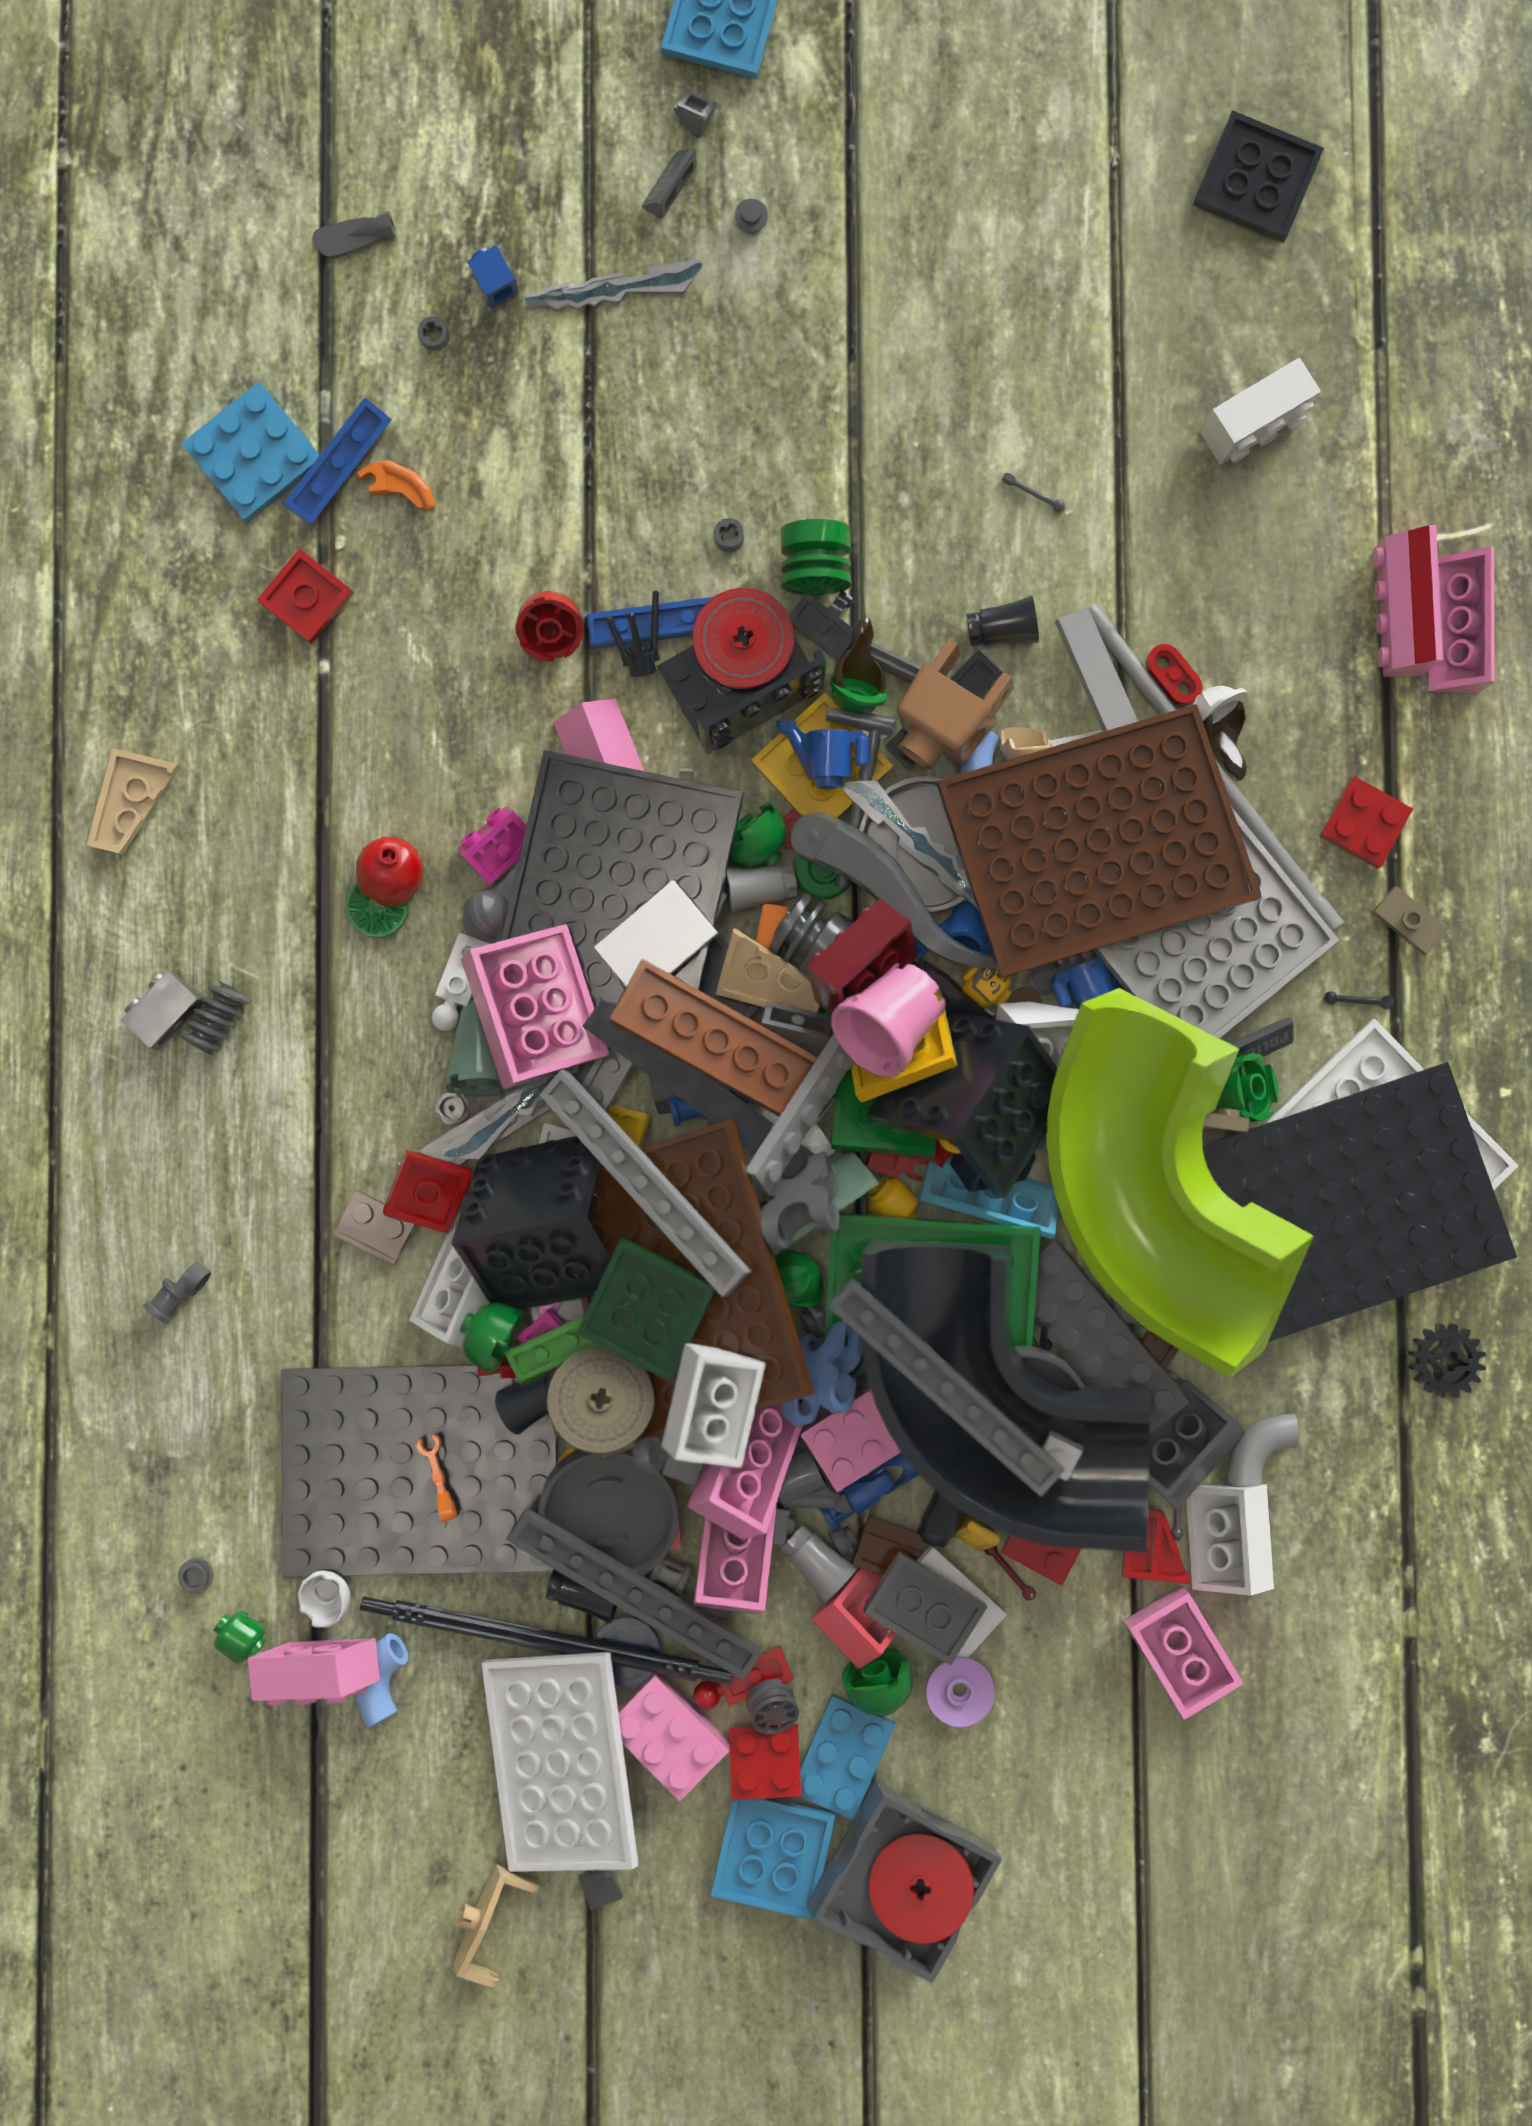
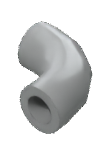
(1257, 1444)

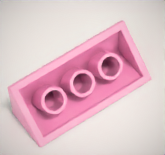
(1466, 622)
(598, 733)

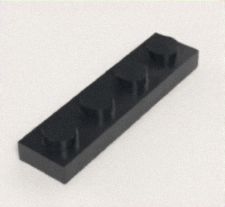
(975, 676)

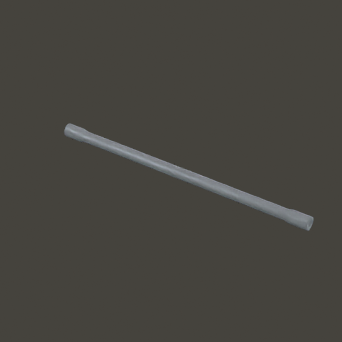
(1237, 799)

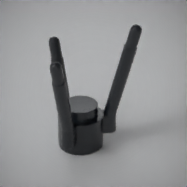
(640, 658)

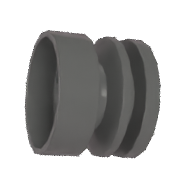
(806, 931)

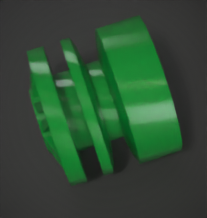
(815, 557)

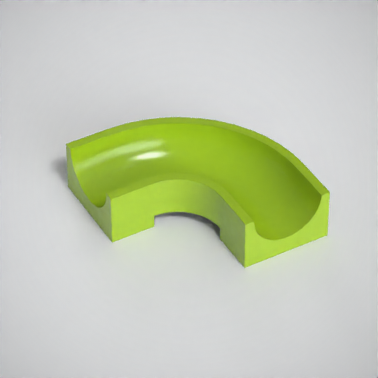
(1140, 1192)

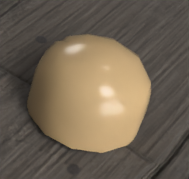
(1021, 741)

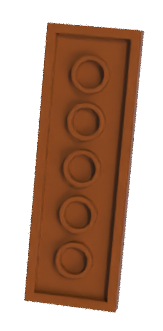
(711, 1038)

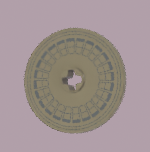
(576, 1414)

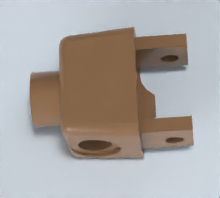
(944, 715)

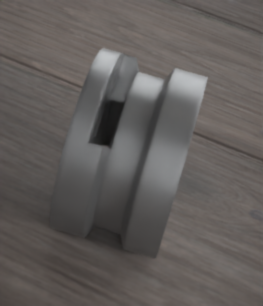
(771, 1704)

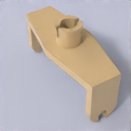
(477, 1920)

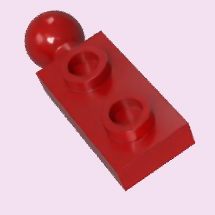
(770, 1665)

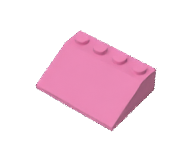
(533, 1005)

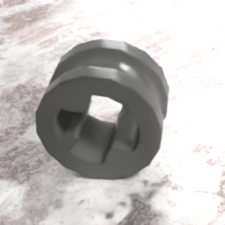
(441, 327)
(732, 544)

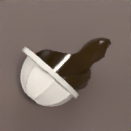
(1223, 720)

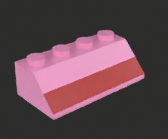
(1408, 602)

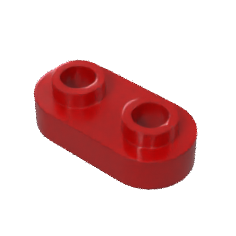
(1177, 673)

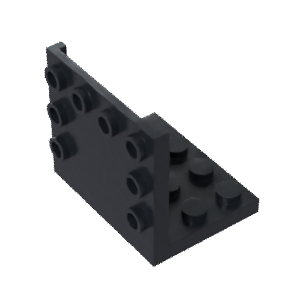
(725, 713)
(985, 1105)
(529, 1225)

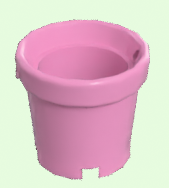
(888, 1020)

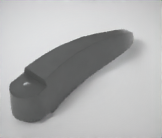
(865, 862)

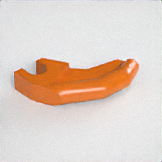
(400, 480)

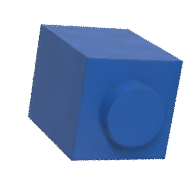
(492, 276)

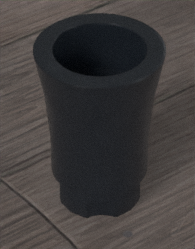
(1004, 624)
(524, 1403)
(939, 1521)
(574, 1595)

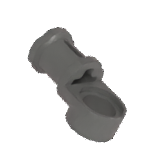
(173, 1293)

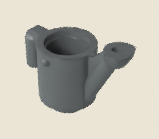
(806, 1486)

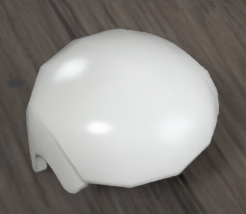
(324, 1598)

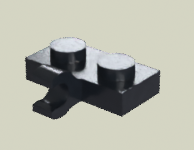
(824, 624)

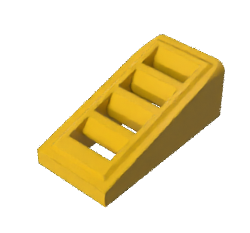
(977, 1534)

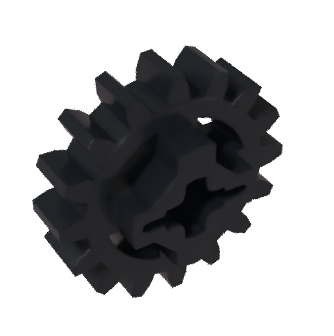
(1446, 1373)

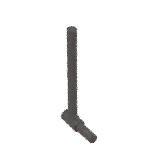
(876, 728)

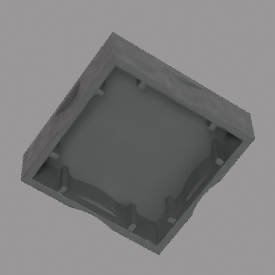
(843, 1896)

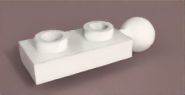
(454, 984)

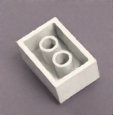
(1260, 412)

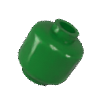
(239, 1636)

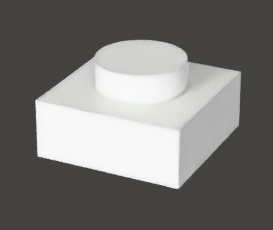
(1063, 1451)

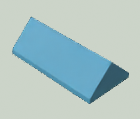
(1026, 1204)

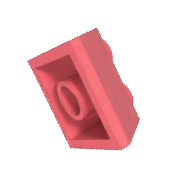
(847, 1625)

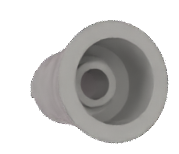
(759, 886)
(818, 1562)

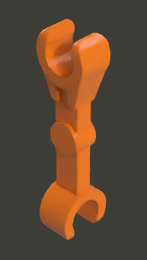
(445, 1503)

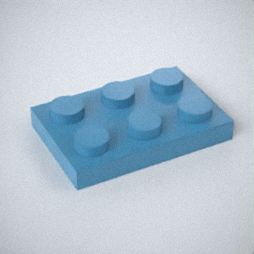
(843, 1756)

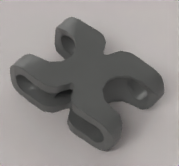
(801, 1202)

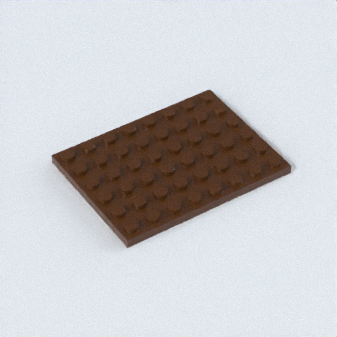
(1098, 840)
(755, 1317)

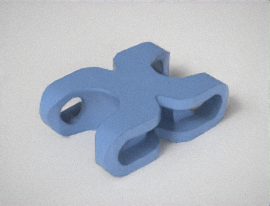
(828, 1371)

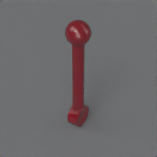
(1027, 1591)

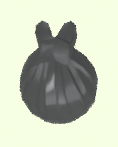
(485, 915)

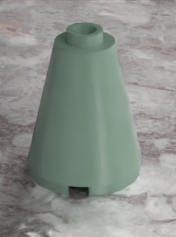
(471, 1060)

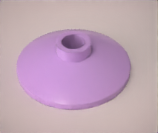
(961, 1708)

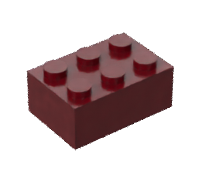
(861, 955)

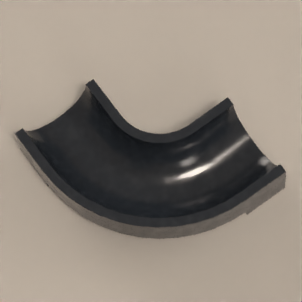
(961, 1308)

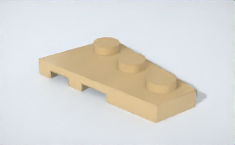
(127, 798)
(760, 976)

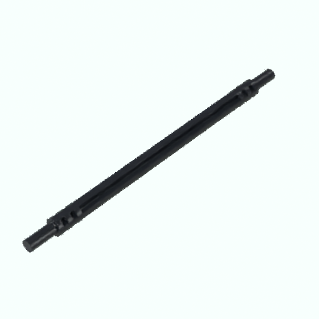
(544, 1639)

